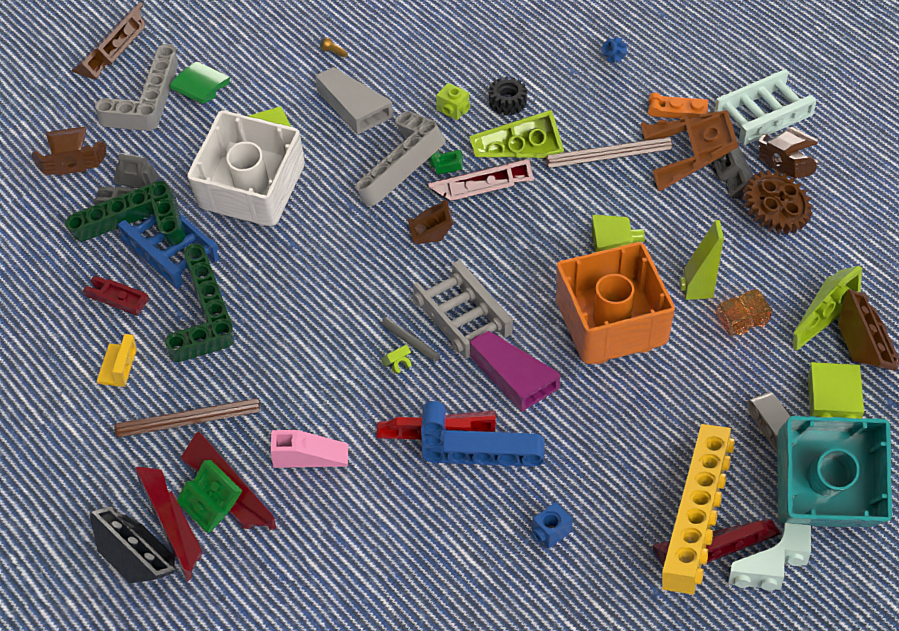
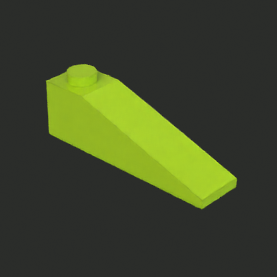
(702, 268)
(827, 304)

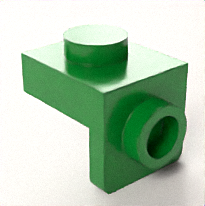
(447, 162)

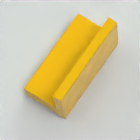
(118, 362)

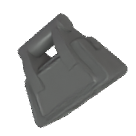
(134, 171)

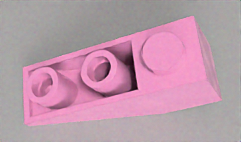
(304, 449)

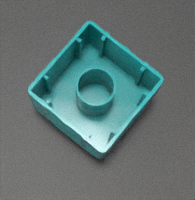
(834, 471)

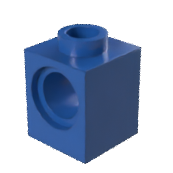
(553, 516)

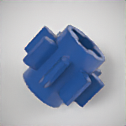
(614, 49)

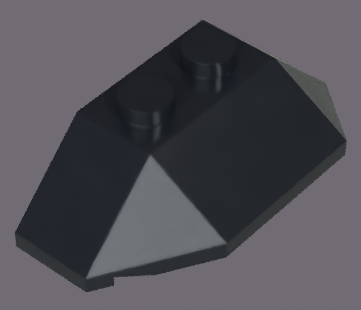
(130, 546)

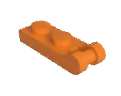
(676, 106)

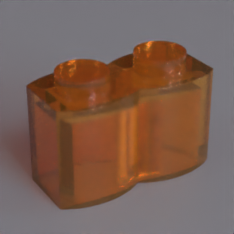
(744, 312)

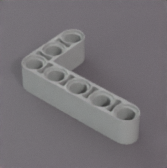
(148, 110)
(421, 141)

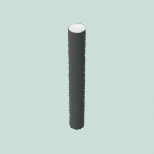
(410, 339)

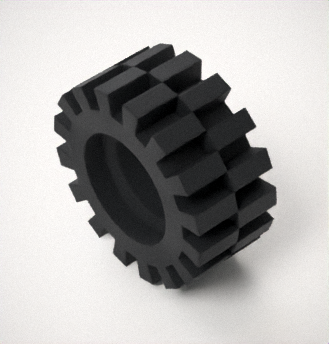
(507, 104)

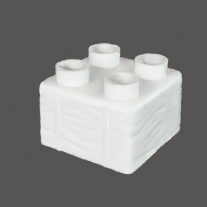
(247, 168)

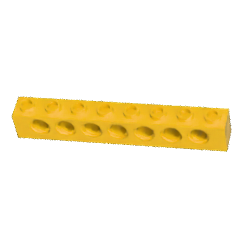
(697, 510)

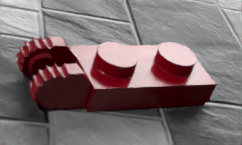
(117, 295)

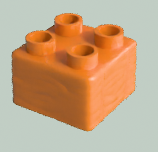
(614, 303)

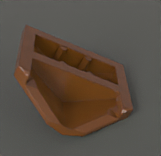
(431, 224)

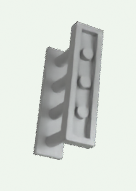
(474, 292)

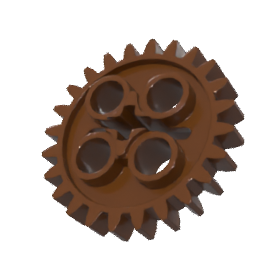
(777, 202)

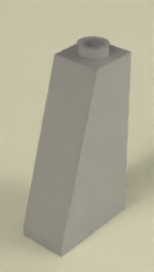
(353, 101)

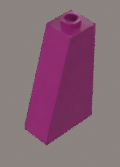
(513, 370)

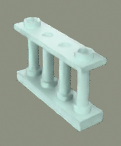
(771, 122)

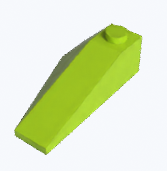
(524, 138)

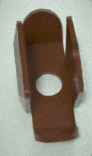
(69, 153)
(790, 158)

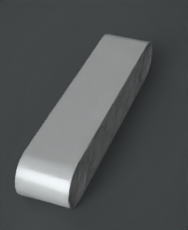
(768, 415)

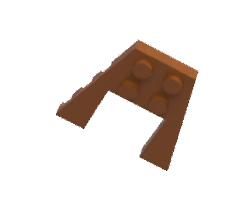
(710, 139)

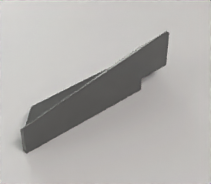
(734, 169)

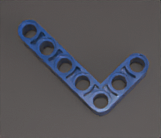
(475, 446)

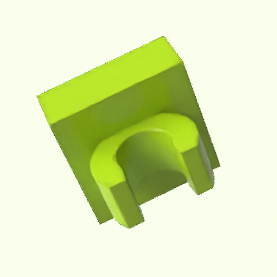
(396, 357)

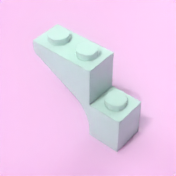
(767, 567)

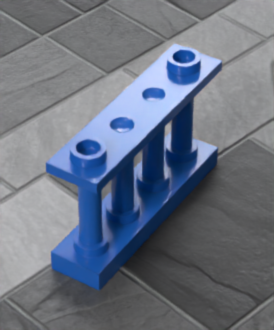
(159, 259)

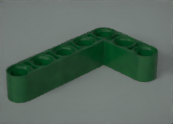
(131, 206)
(210, 305)

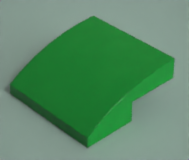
(199, 82)
(209, 496)

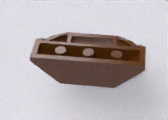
(866, 333)

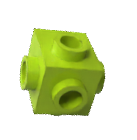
(452, 101)

